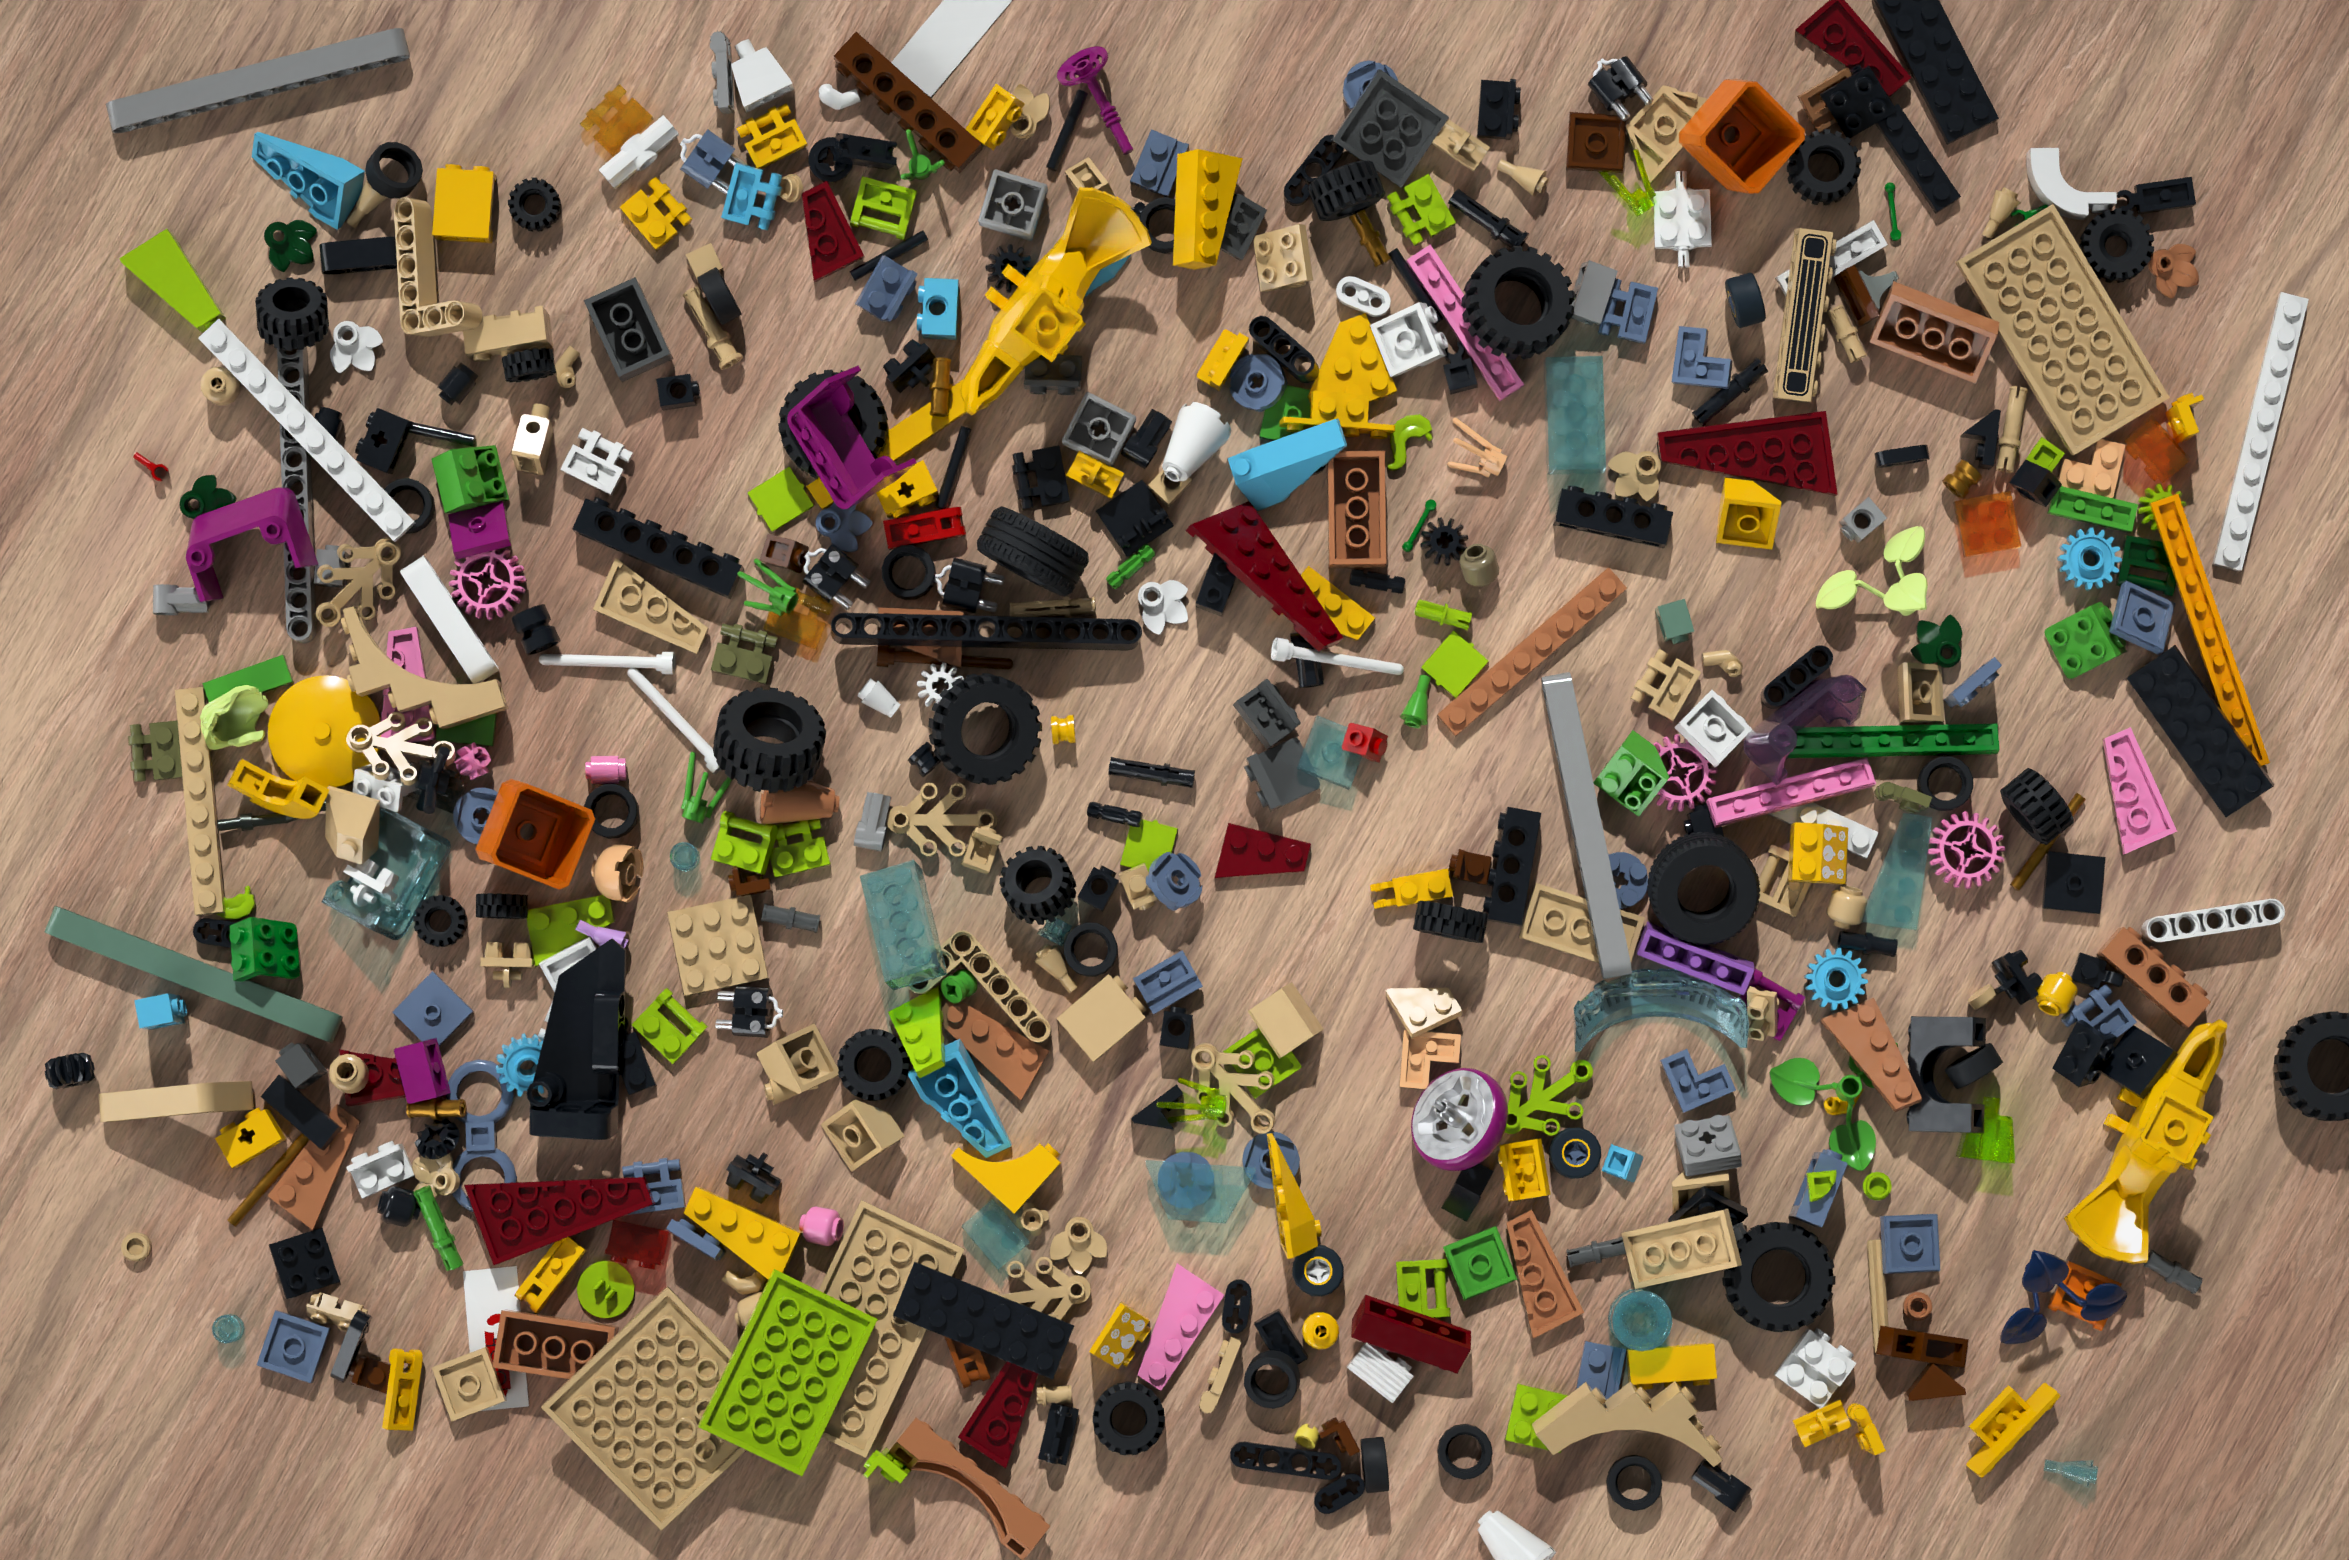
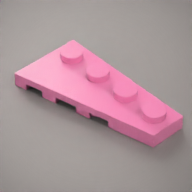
(406, 651)
(2136, 798)
(1180, 1320)

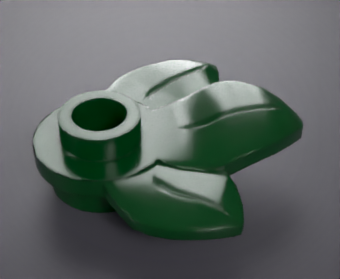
(293, 246)
(207, 495)
(1935, 639)

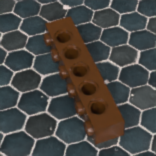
(859, 50)

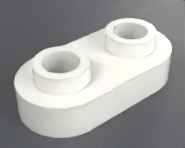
(1364, 294)

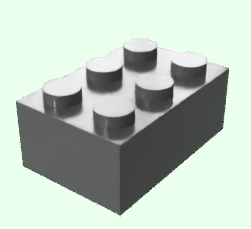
(628, 329)

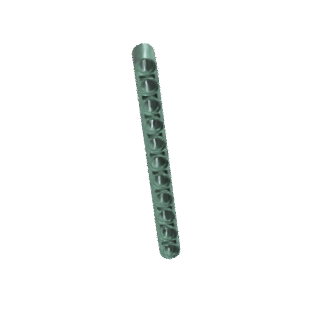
(193, 974)

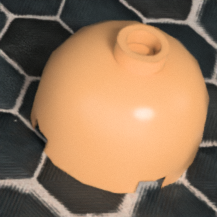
(617, 872)

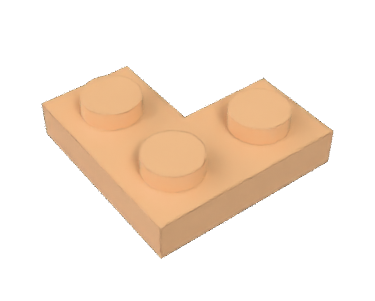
(2100, 475)
(1423, 1049)

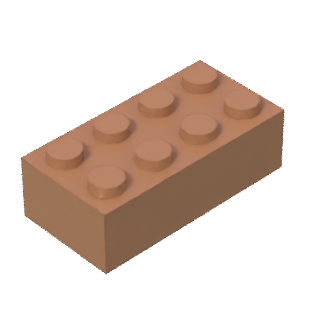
(1934, 332)
(1356, 510)
(547, 1343)

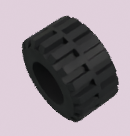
(1813, 188)
(1346, 190)
(292, 313)
(2037, 806)
(1025, 869)
(848, 1064)
(1103, 1418)

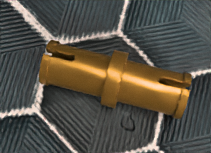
(1369, 238)
(940, 387)
(437, 1108)

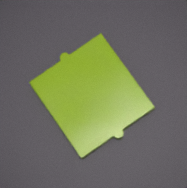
(780, 499)
(1454, 664)
(1147, 843)

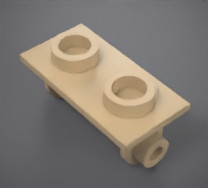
(324, 1310)

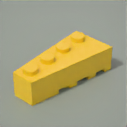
(1202, 206)
(748, 1234)

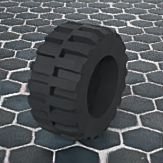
(1537, 274)
(866, 403)
(1021, 736)
(763, 763)
(2293, 1066)
(1817, 1285)

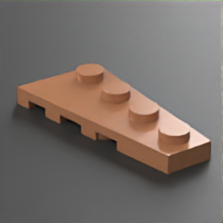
(1871, 1045)
(311, 1175)
(1543, 1284)

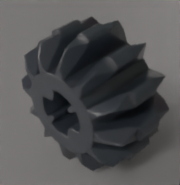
(1005, 258)
(1434, 537)
(69, 1070)

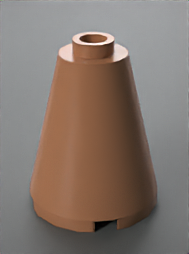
(800, 804)

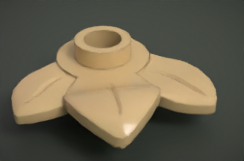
(1033, 111)
(1633, 477)
(433, 1172)
(1078, 1249)

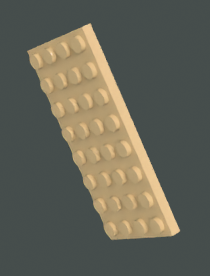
(2062, 330)
(870, 1276)

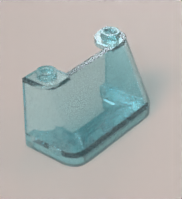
(414, 857)

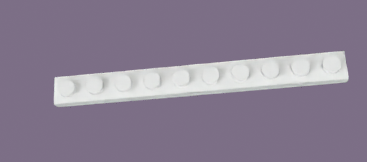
(306, 430)
(2260, 432)

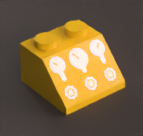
(1818, 853)
(1120, 1335)

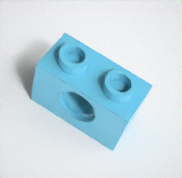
(943, 325)
(160, 1011)

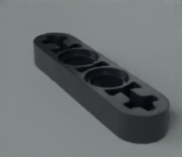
(1284, 1465)

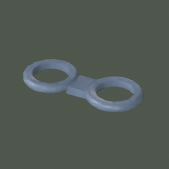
(480, 1129)

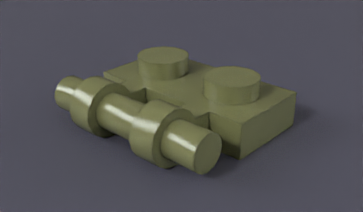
(742, 662)
(164, 749)
(1909, 799)

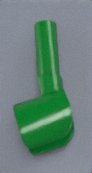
(2028, 214)

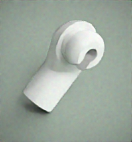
(836, 99)

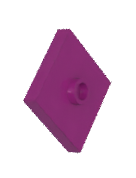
(479, 530)

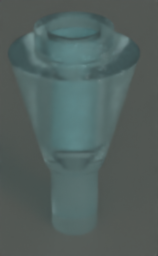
(2078, 1471)

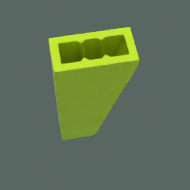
(172, 276)

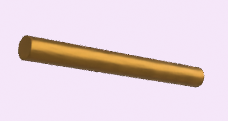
(2042, 849)
(268, 1180)

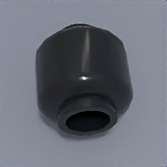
(398, 1206)

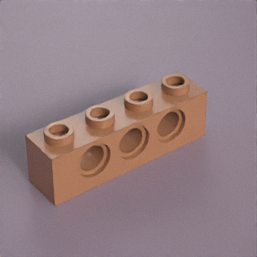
(2194, 996)

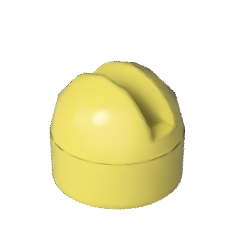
(1306, 1436)

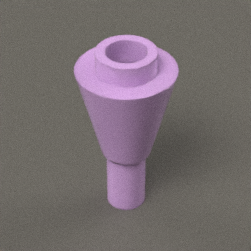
(601, 935)

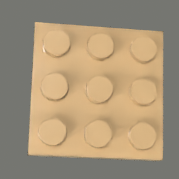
(718, 945)

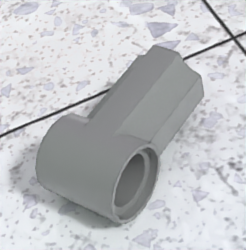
(176, 599)
(872, 829)

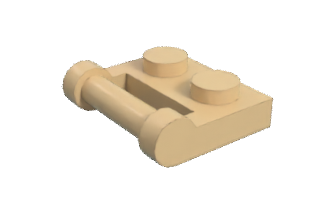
(1788, 894)

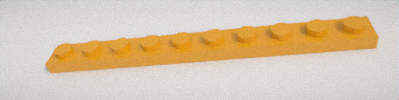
(2206, 621)

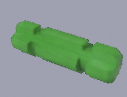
(1130, 566)

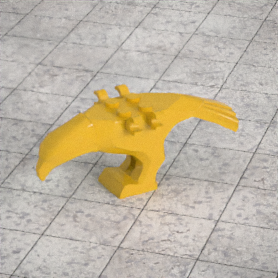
(1049, 300)
(2153, 1145)

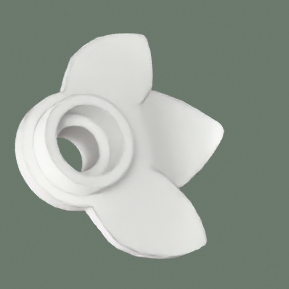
(355, 351)
(1166, 607)

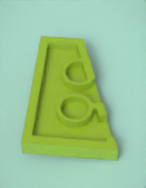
(920, 1031)

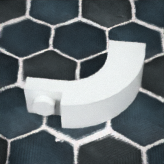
(2051, 188)

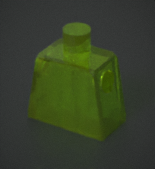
(1997, 1140)

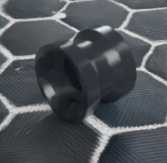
(924, 759)

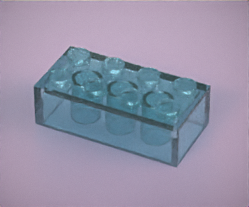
(1574, 415)
(903, 925)

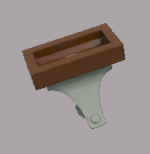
(1863, 292)

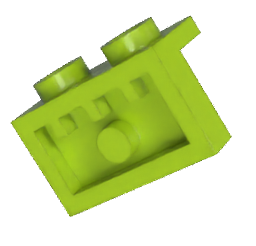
(891, 1467)

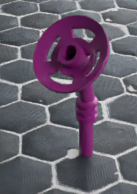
(1081, 66)

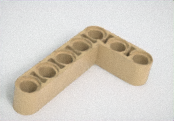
(417, 277)
(987, 979)
(176, 1101)

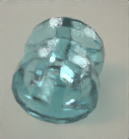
(680, 856)
(1055, 931)
(222, 1328)

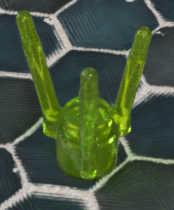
(1638, 200)
(1211, 1106)

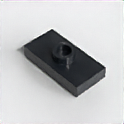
(1280, 1336)

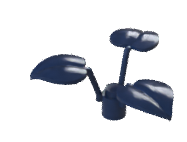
(2041, 1276)

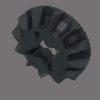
(822, 170)
(431, 1148)

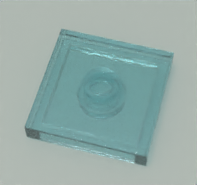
(1324, 754)

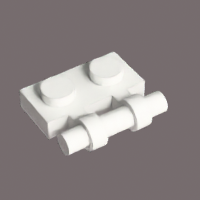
(593, 469)

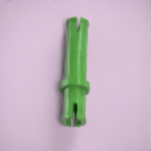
(440, 1233)

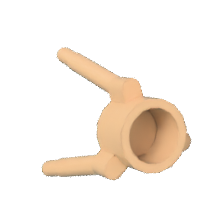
(1491, 459)

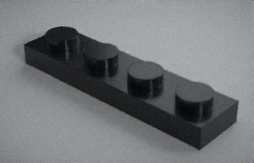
(1918, 160)

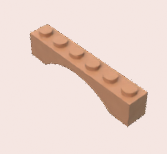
(926, 1451)

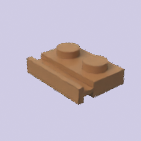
(1815, 106)

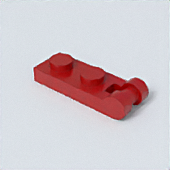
(923, 528)

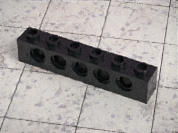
(595, 511)

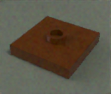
(1595, 142)

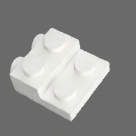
(1409, 339)
(1713, 728)
(1816, 1367)

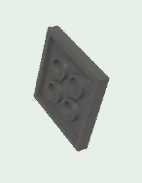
(1390, 127)

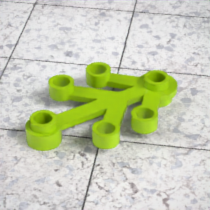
(1541, 1098)

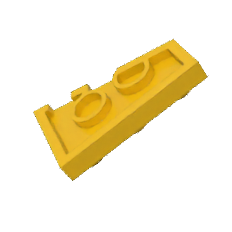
(1344, 612)

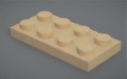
(1564, 923)
(1681, 1248)

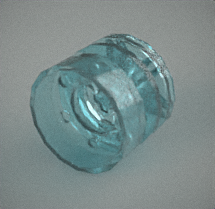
(1656, 1319)

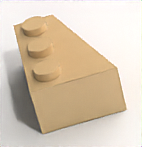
(508, 334)

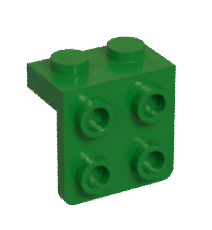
(264, 949)

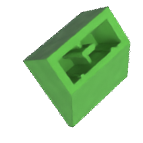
(469, 478)
(1633, 774)

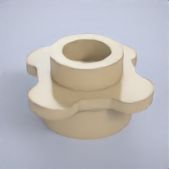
(1024, 1221)

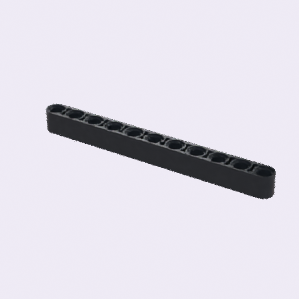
(998, 624)

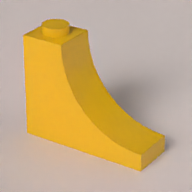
(1015, 1179)

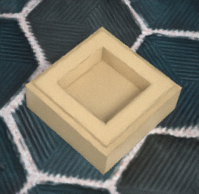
(704, 260)

